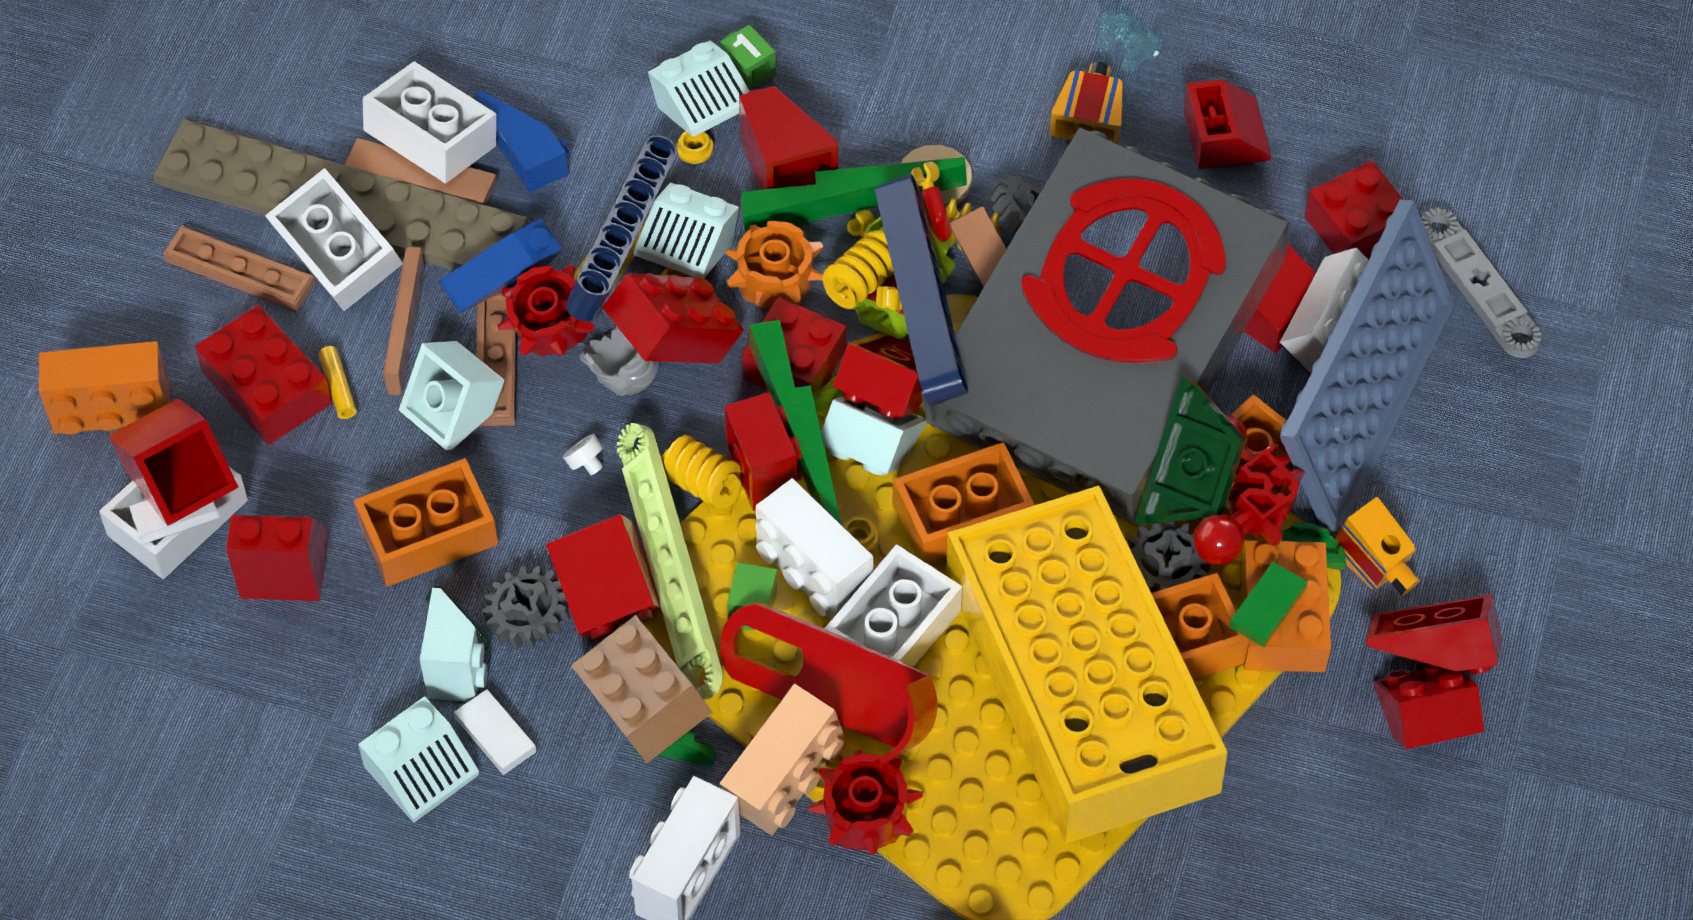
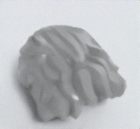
(619, 364)

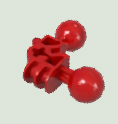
(1264, 503)

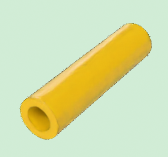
(337, 382)

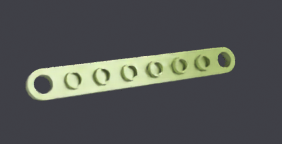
(669, 560)

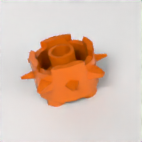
(774, 264)

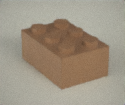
(641, 689)

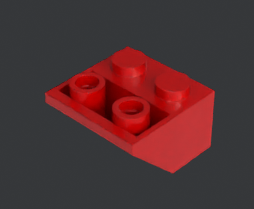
(1224, 125)
(1429, 705)

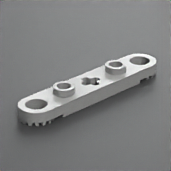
(1493, 302)

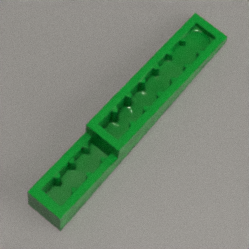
(838, 192)
(771, 356)

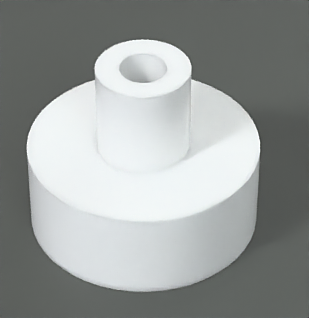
(584, 454)

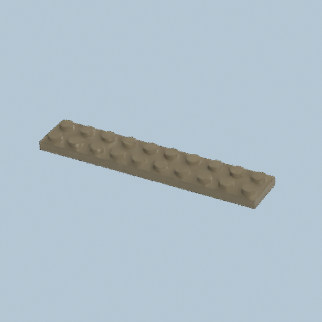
(263, 175)

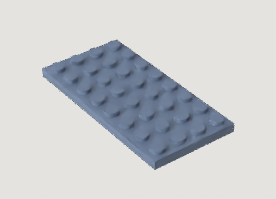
(1368, 368)

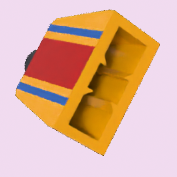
(1089, 102)
(1378, 548)

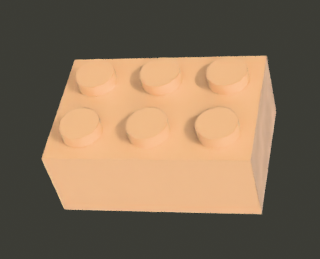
(784, 759)

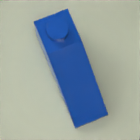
(527, 145)
(500, 265)

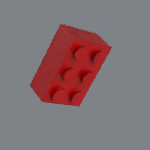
(673, 318)
(263, 374)

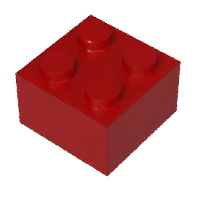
(1352, 209)
(812, 345)
(761, 446)

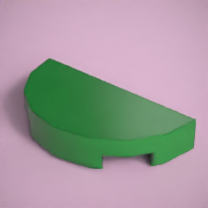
(1313, 533)
(690, 751)

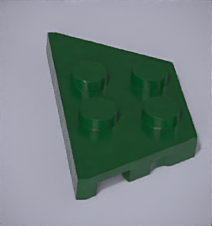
(1192, 461)

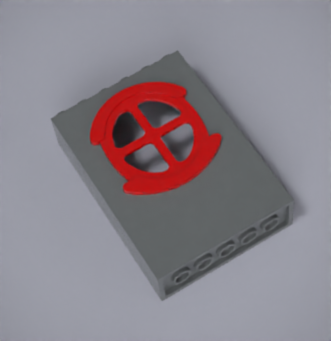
(1062, 385)

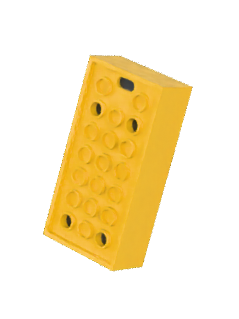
(1085, 665)

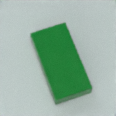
(1268, 604)

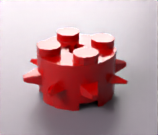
(539, 312)
(871, 823)

